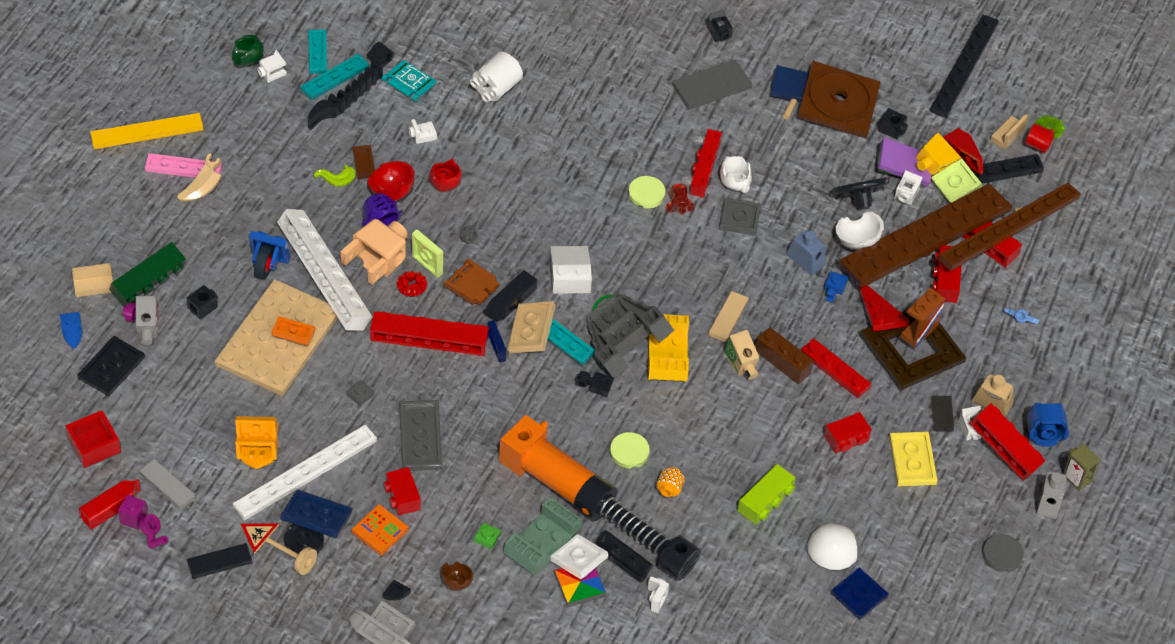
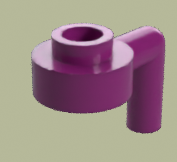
(129, 312)
(150, 526)

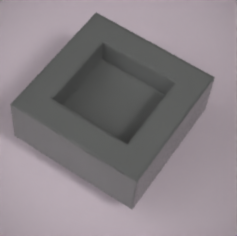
(360, 392)

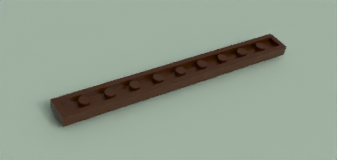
(1009, 226)

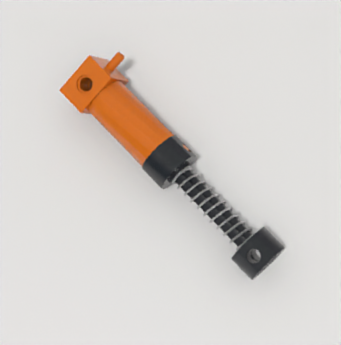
(528, 450)

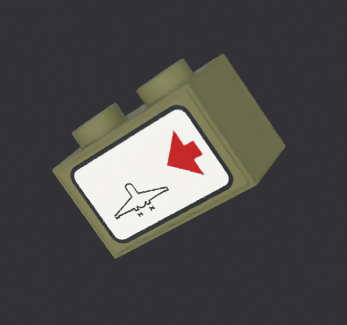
(1081, 467)

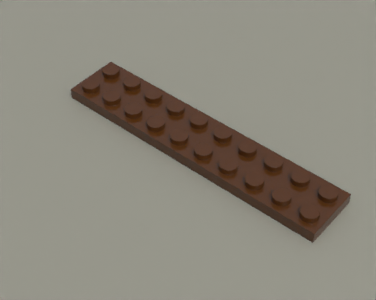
(925, 235)

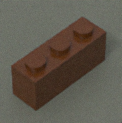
(784, 355)

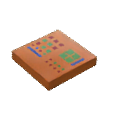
(380, 530)

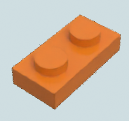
(293, 330)

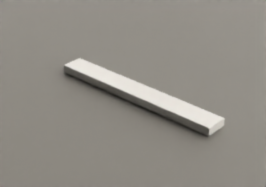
(304, 472)

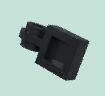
(600, 384)

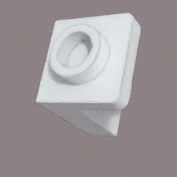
(422, 132)
(659, 593)

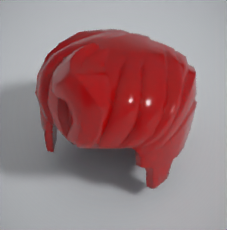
(445, 175)

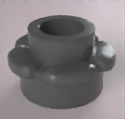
(469, 234)

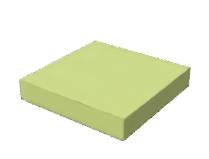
(956, 181)
(427, 253)

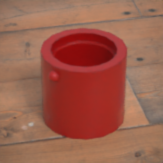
(1040, 138)

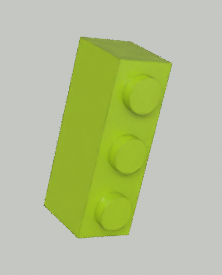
(767, 494)

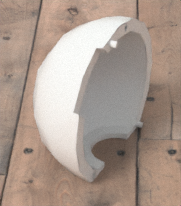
(860, 232)
(833, 546)

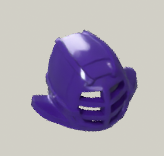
(381, 208)

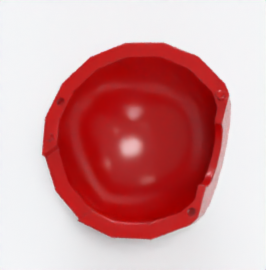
(392, 179)

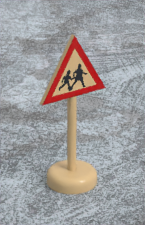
(259, 534)

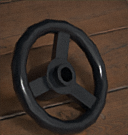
(861, 191)

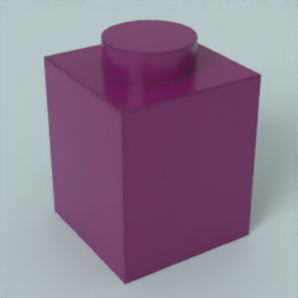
(132, 511)

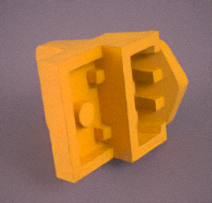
(257, 440)

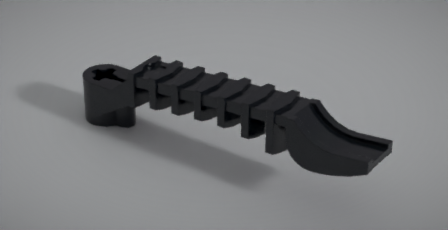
(331, 108)

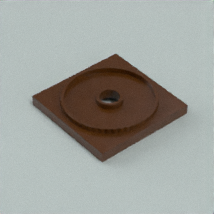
(846, 115)

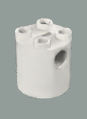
(497, 76)

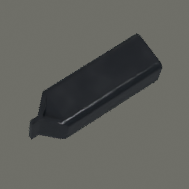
(510, 296)

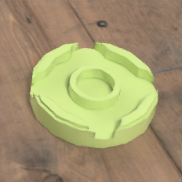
(647, 191)
(629, 450)

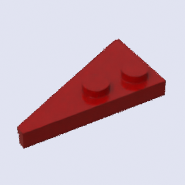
(881, 312)

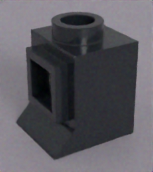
(719, 26)

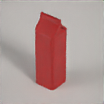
(107, 504)

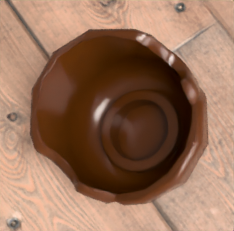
(456, 576)

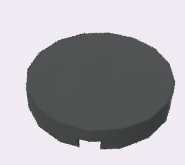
(1003, 552)

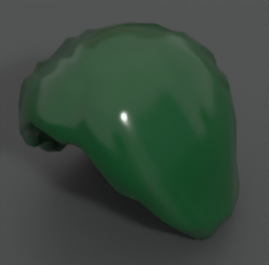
(247, 50)

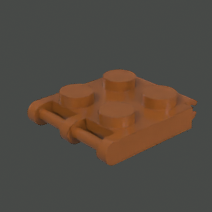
(473, 284)

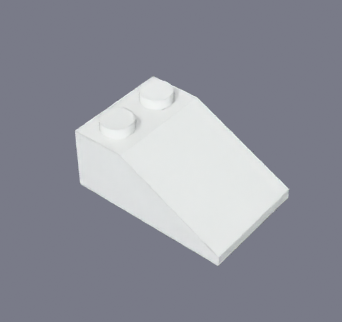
(570, 269)

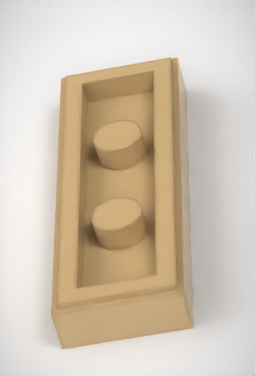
(728, 316)

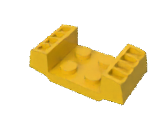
(670, 357)

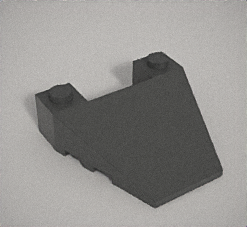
(620, 326)

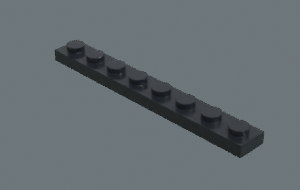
(964, 66)

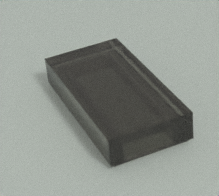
(942, 413)

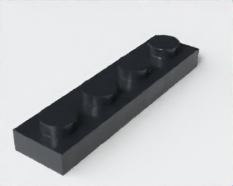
(1010, 168)

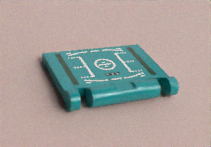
(409, 80)

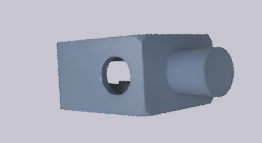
(807, 252)

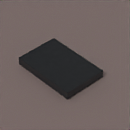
(111, 366)

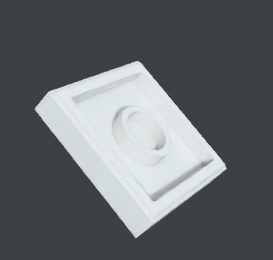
(579, 556)

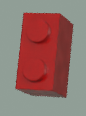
(847, 432)
(403, 491)

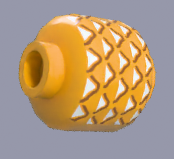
(670, 482)

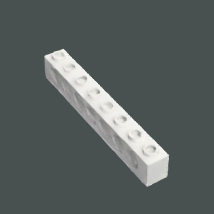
(324, 270)

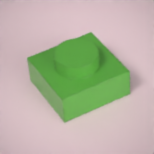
(487, 536)

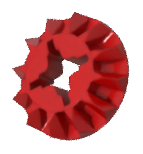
(415, 288)

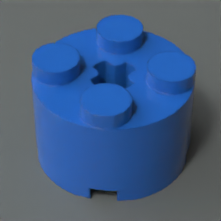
(1047, 424)

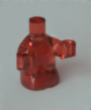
(679, 199)

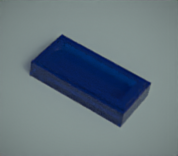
(496, 341)

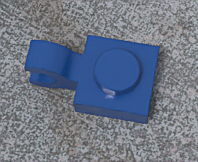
(835, 284)

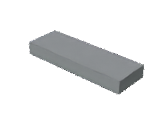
(167, 484)

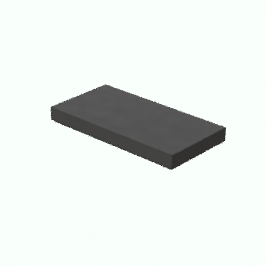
(712, 84)
(420, 435)

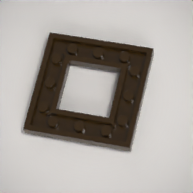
(946, 356)

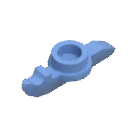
(1021, 316)

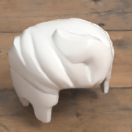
(736, 173)

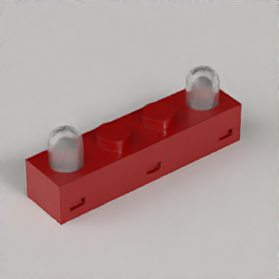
(706, 160)

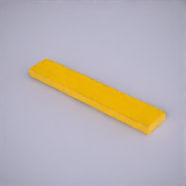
(146, 131)

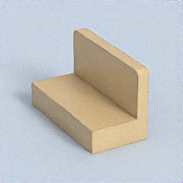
(1009, 131)
(92, 279)

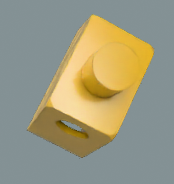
(936, 155)

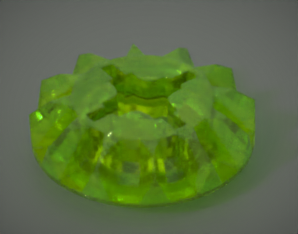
(1057, 124)

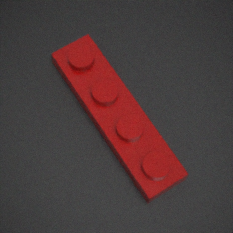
(836, 368)

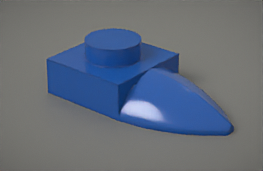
(71, 328)

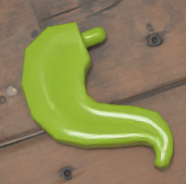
(340, 180)

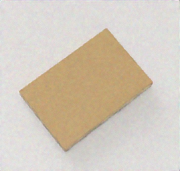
(531, 327)

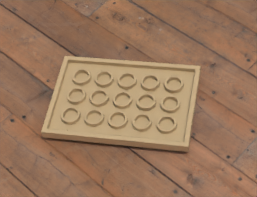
(271, 359)

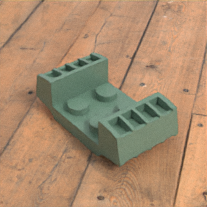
(543, 536)

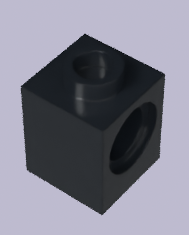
(893, 123)
(202, 302)

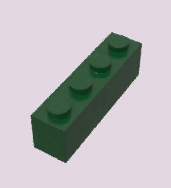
(148, 274)

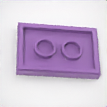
(898, 157)

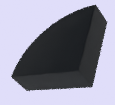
(396, 591)

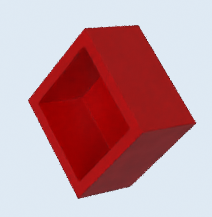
(93, 438)

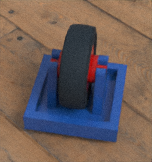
(267, 252)

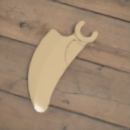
(203, 183)

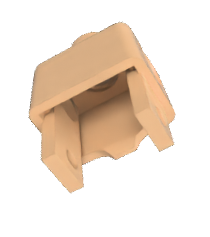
(379, 247)

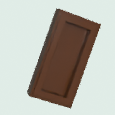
(363, 161)

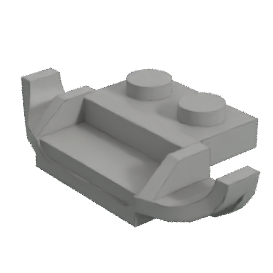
(383, 626)

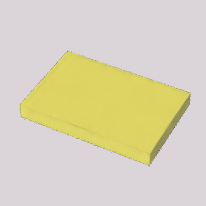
(913, 459)

